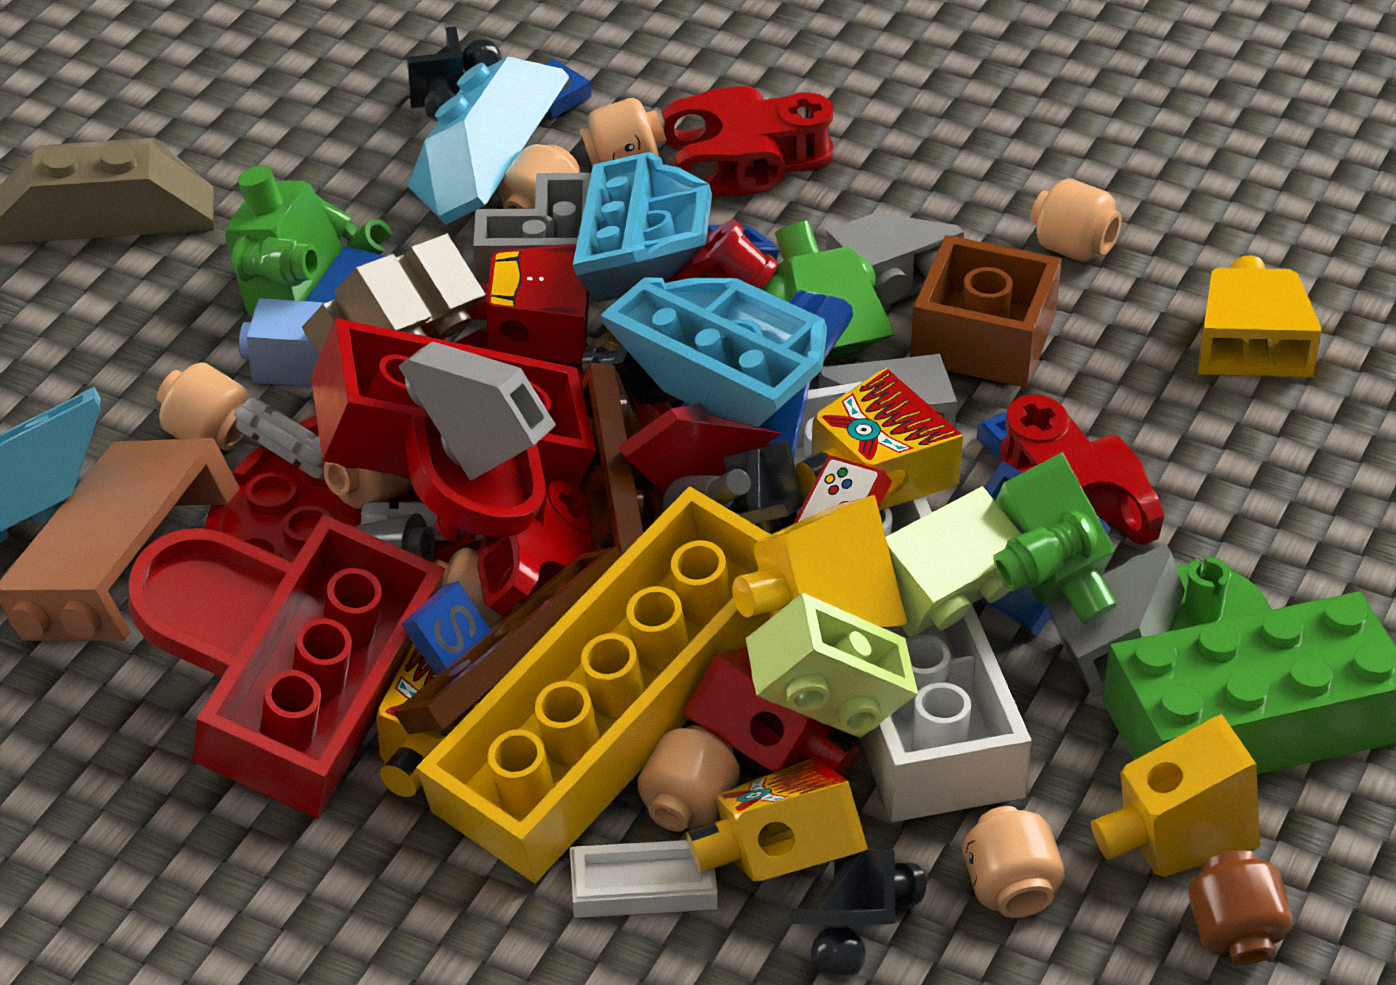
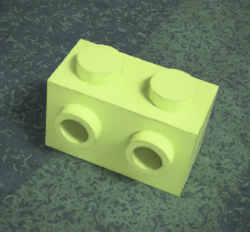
(948, 560)
(831, 666)

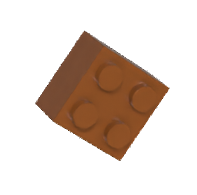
(986, 309)

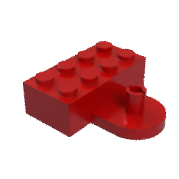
(376, 426)
(296, 646)

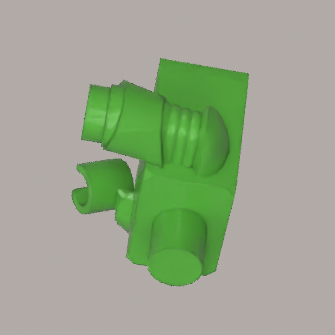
(289, 237)
(834, 274)
(1059, 543)

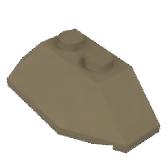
(102, 193)

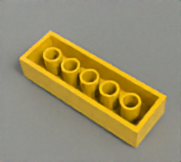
(596, 690)

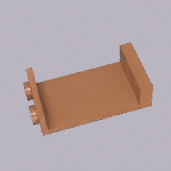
(66, 571)

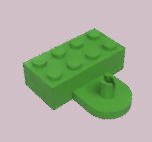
(1286, 679)

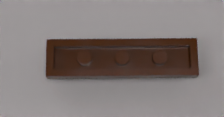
(609, 483)
(450, 694)

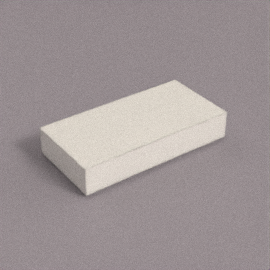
(639, 880)

